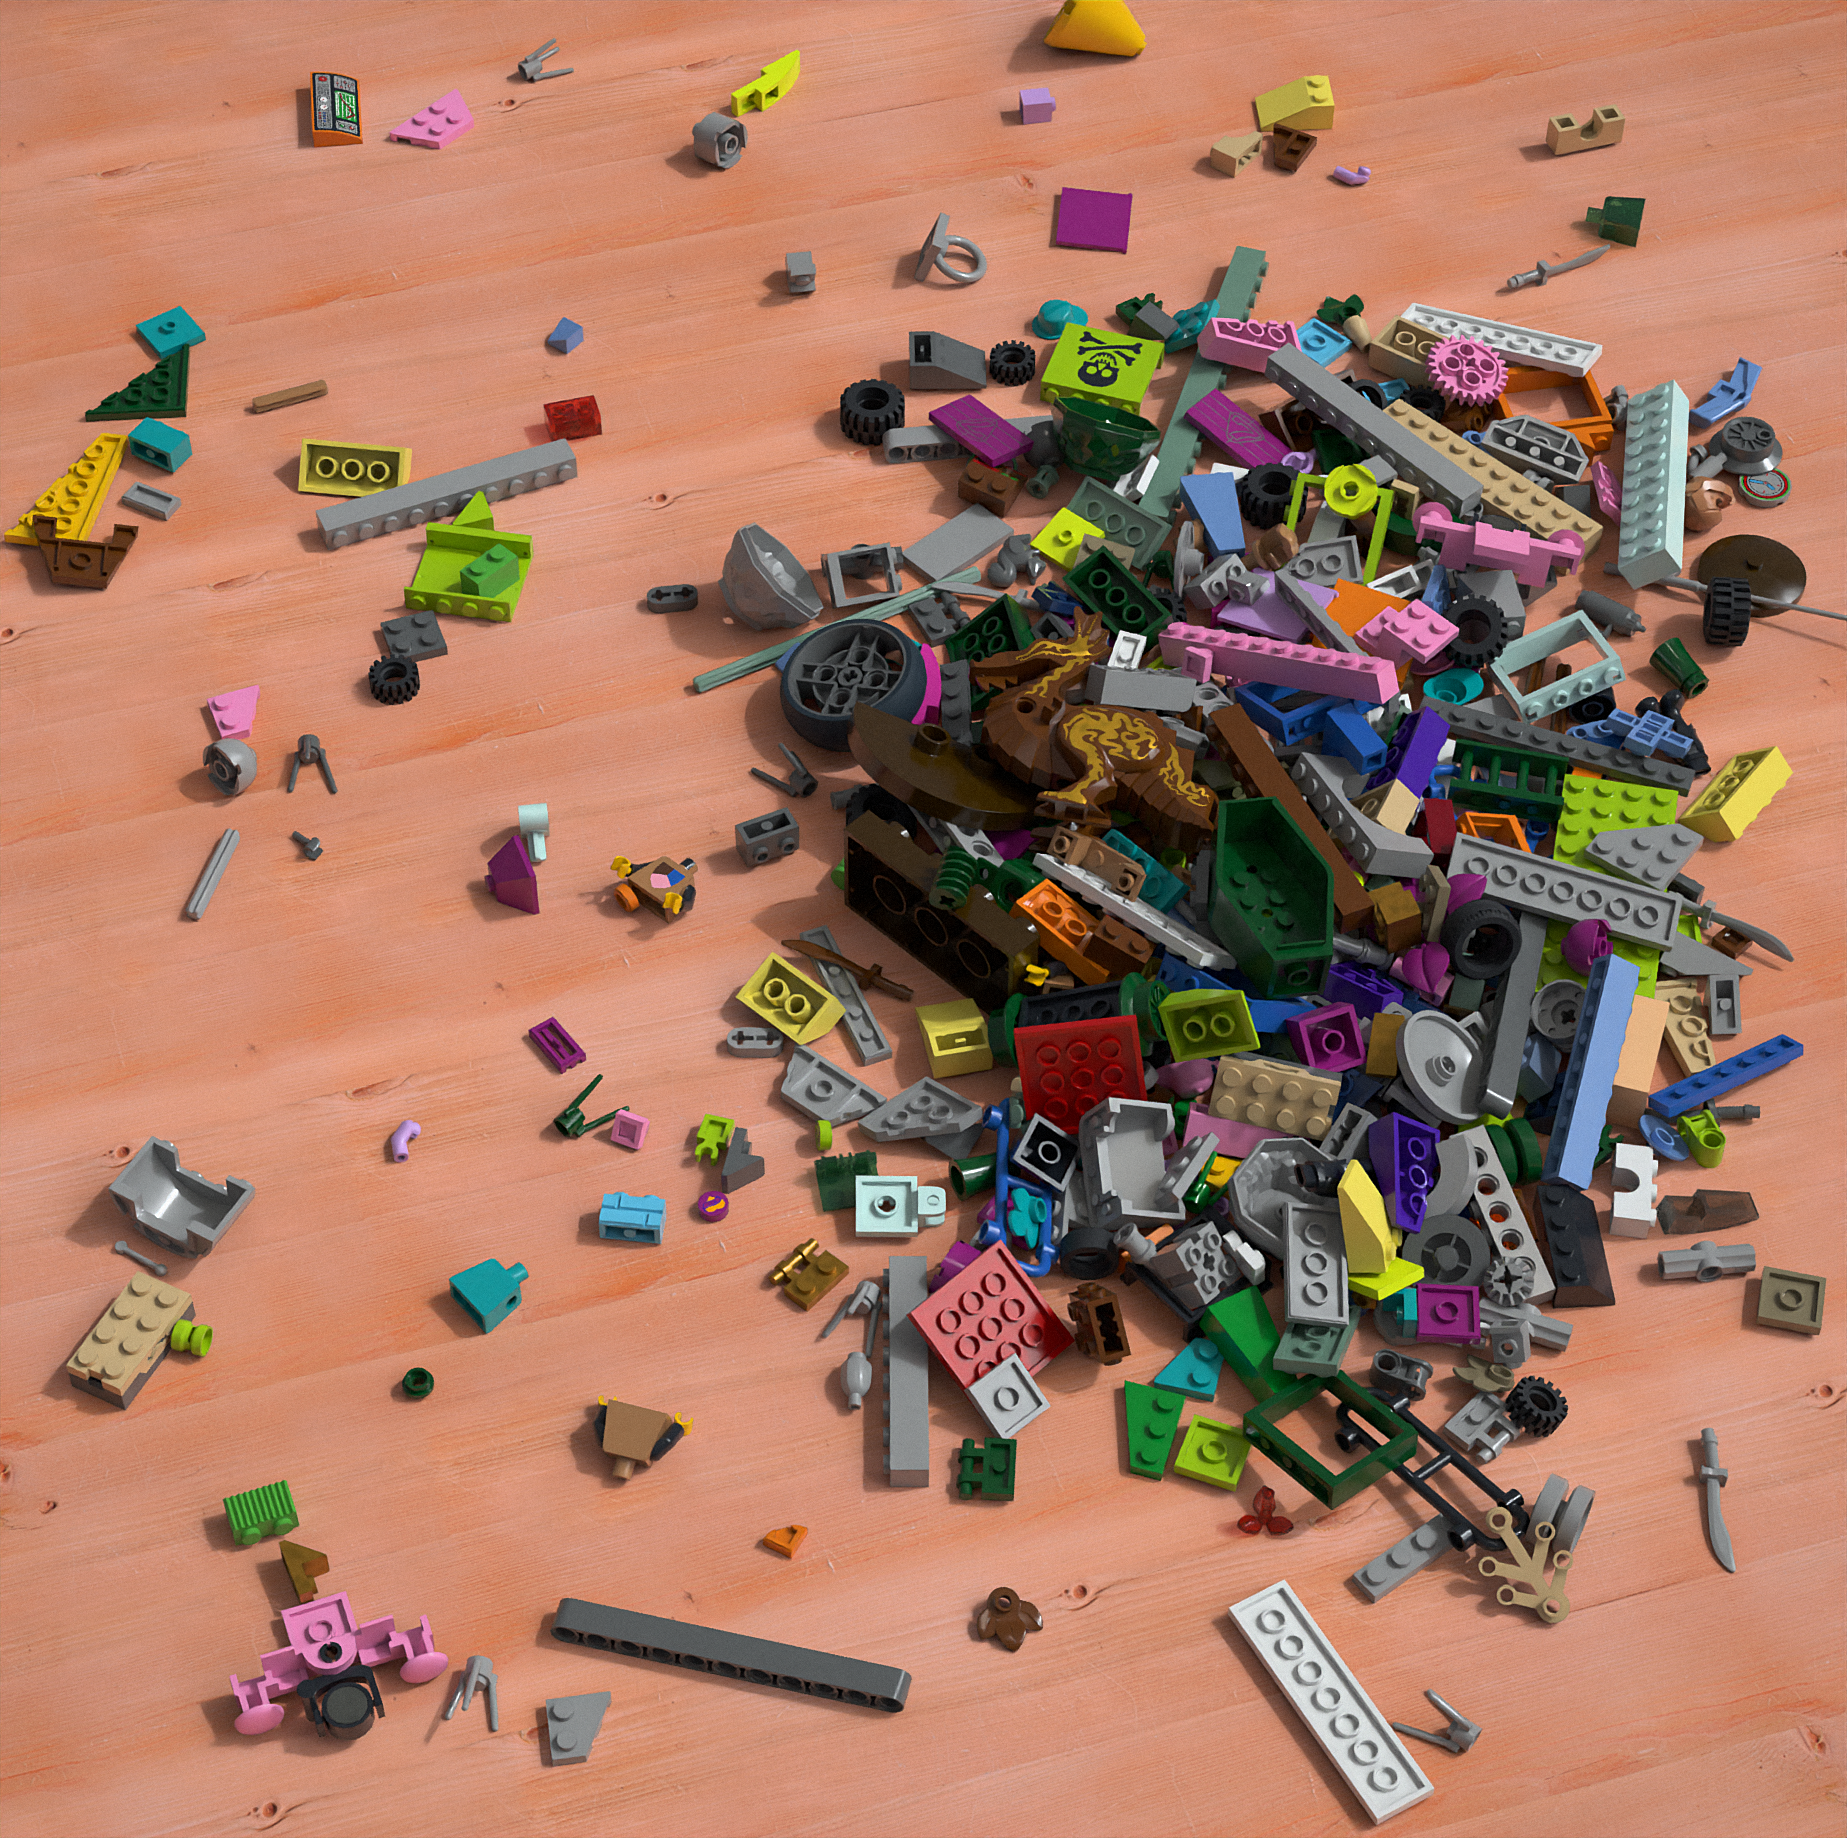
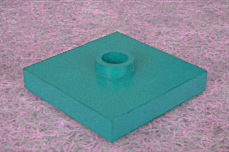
(170, 331)

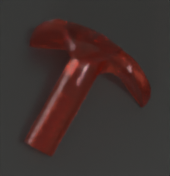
(1264, 1506)

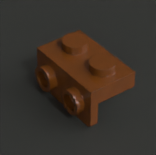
(1466, 417)

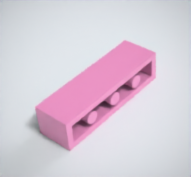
(1235, 1137)

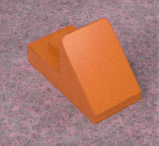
(1594, 439)

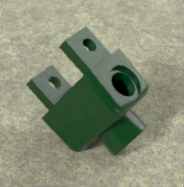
(1012, 876)

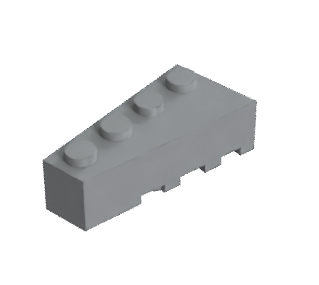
(1140, 688)

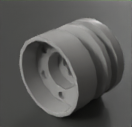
(1553, 1010)

